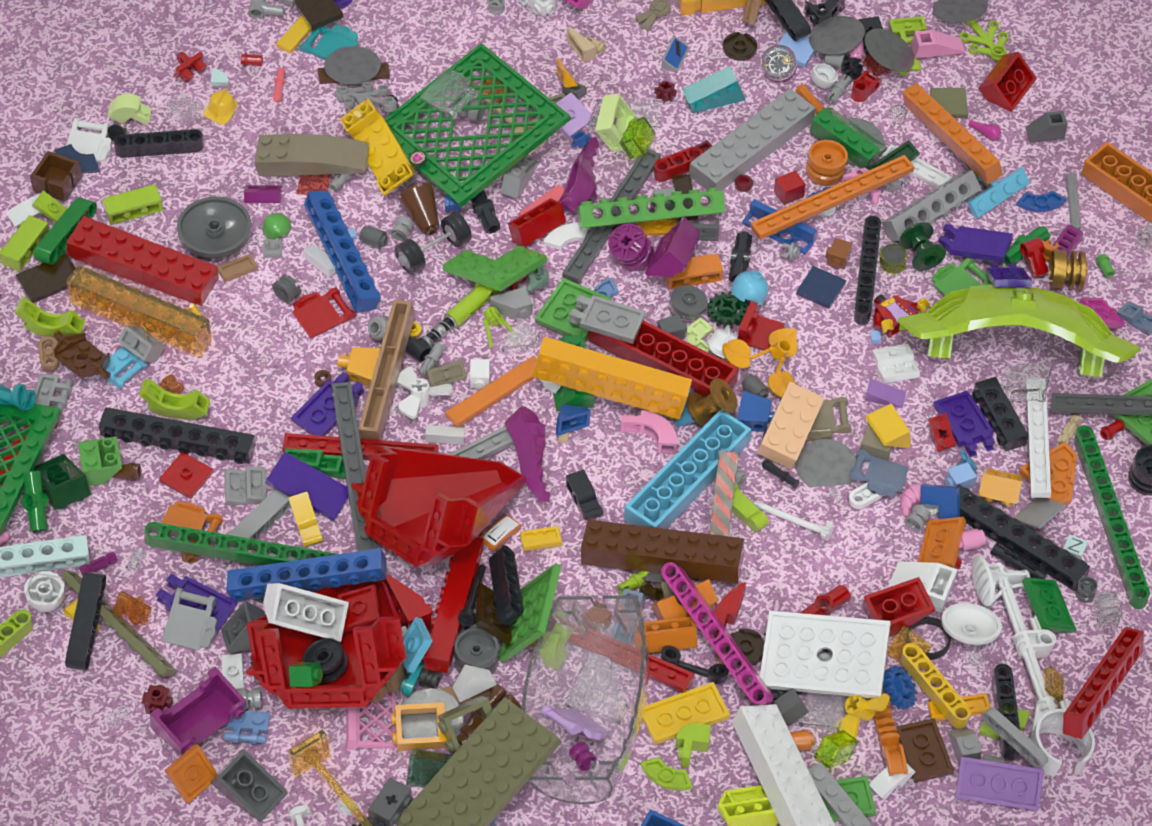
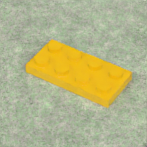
(668, 716)

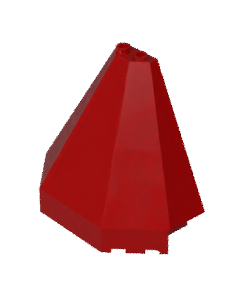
(430, 501)
(371, 650)

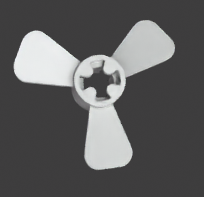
(419, 392)

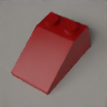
(408, 603)
(899, 604)

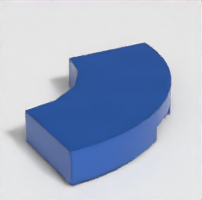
(1041, 203)

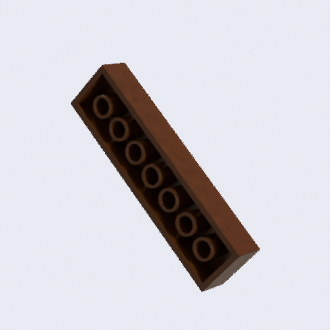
(651, 548)

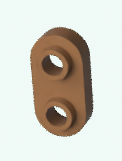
(47, 355)

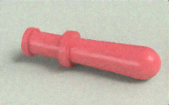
(279, 81)

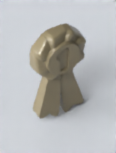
(658, 8)

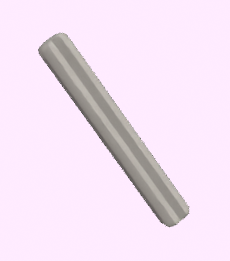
(1073, 200)

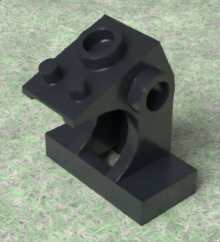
(830, 8)

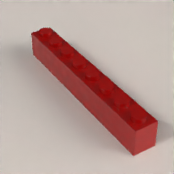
(453, 599)

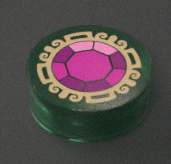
(418, 159)

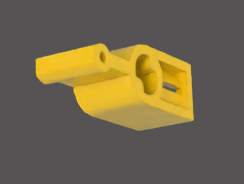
(305, 519)

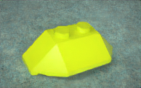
(747, 807)

